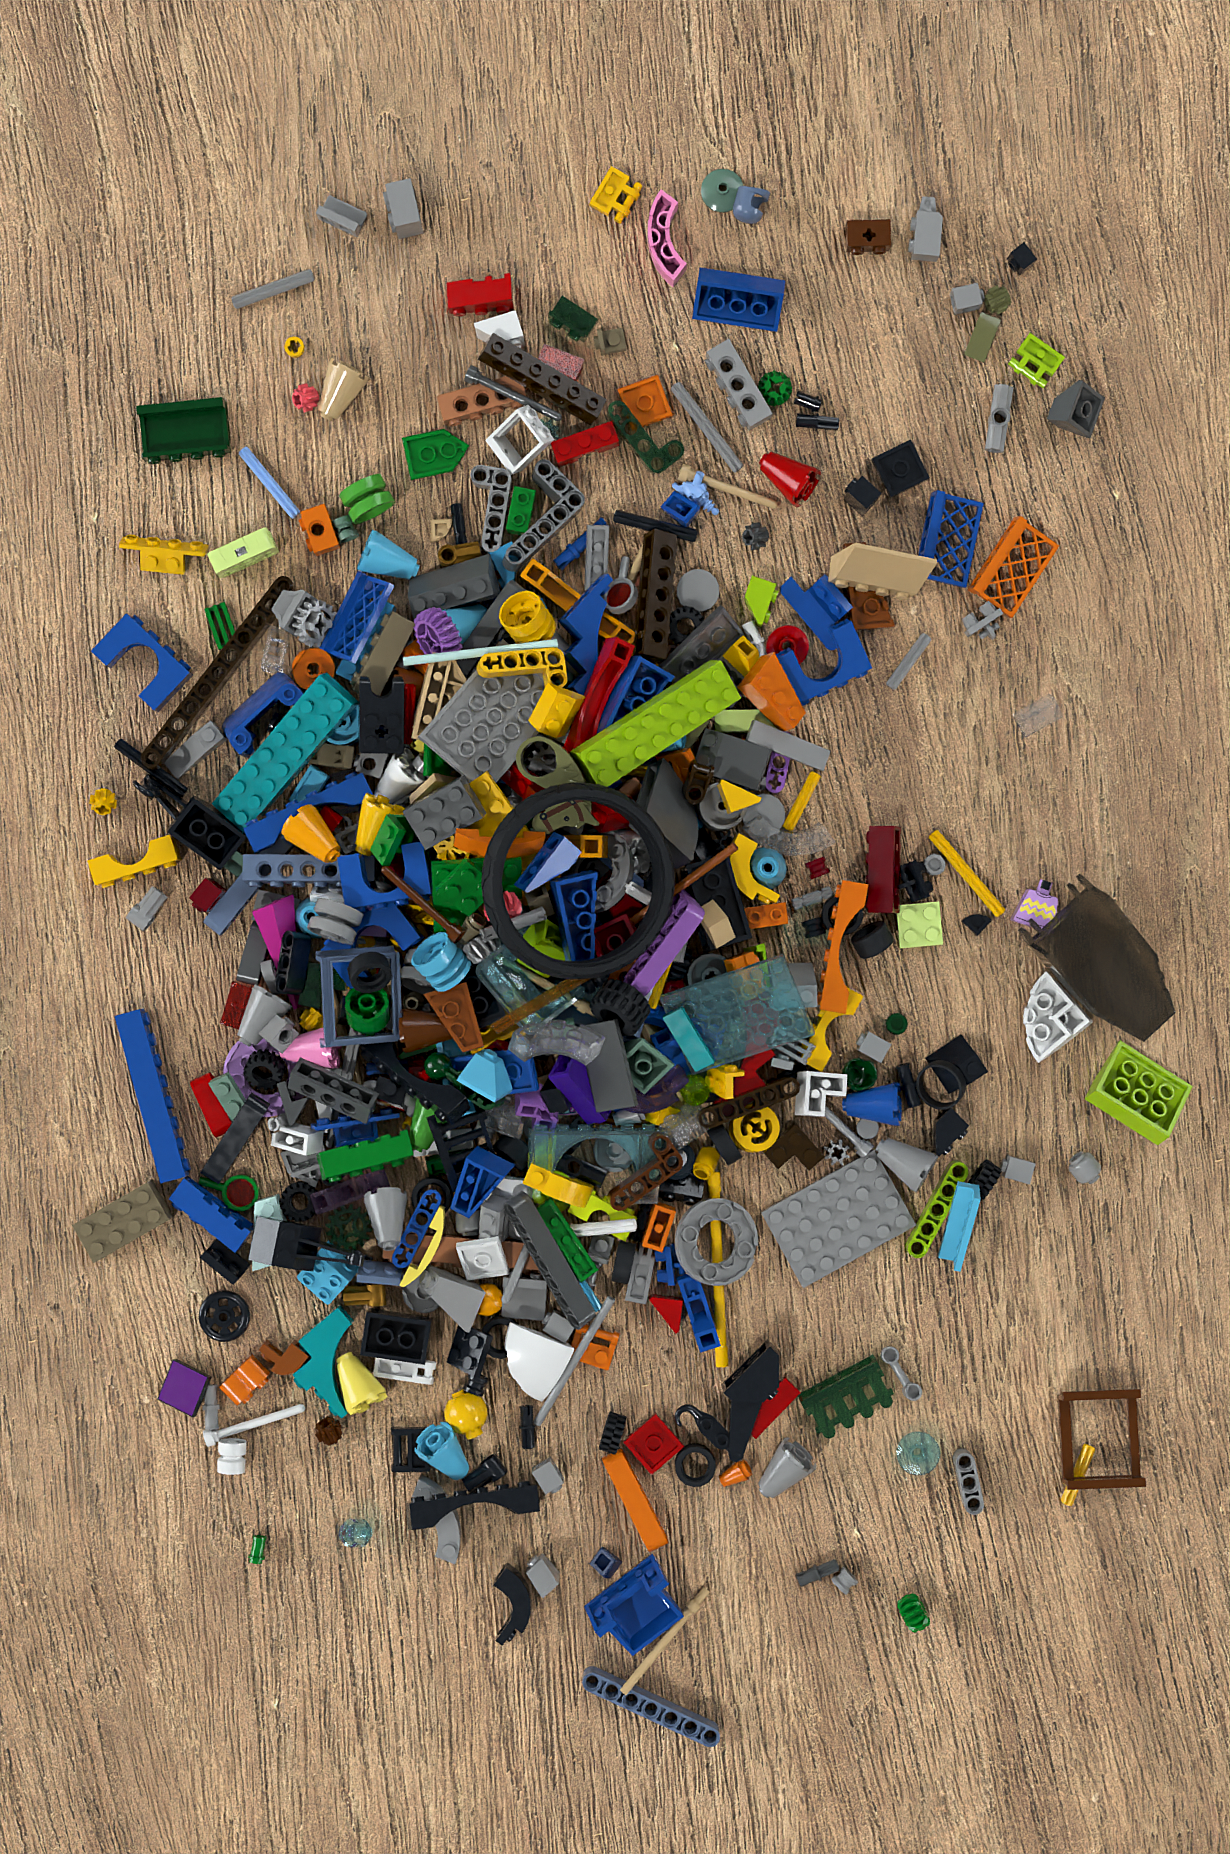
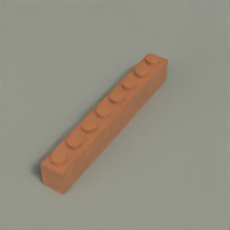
(448, 1254)

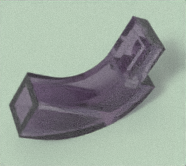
(662, 1093)
(348, 1191)

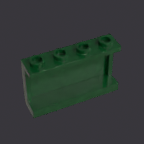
(184, 430)

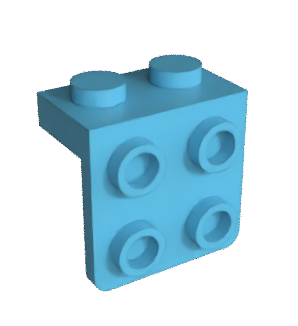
(328, 1277)

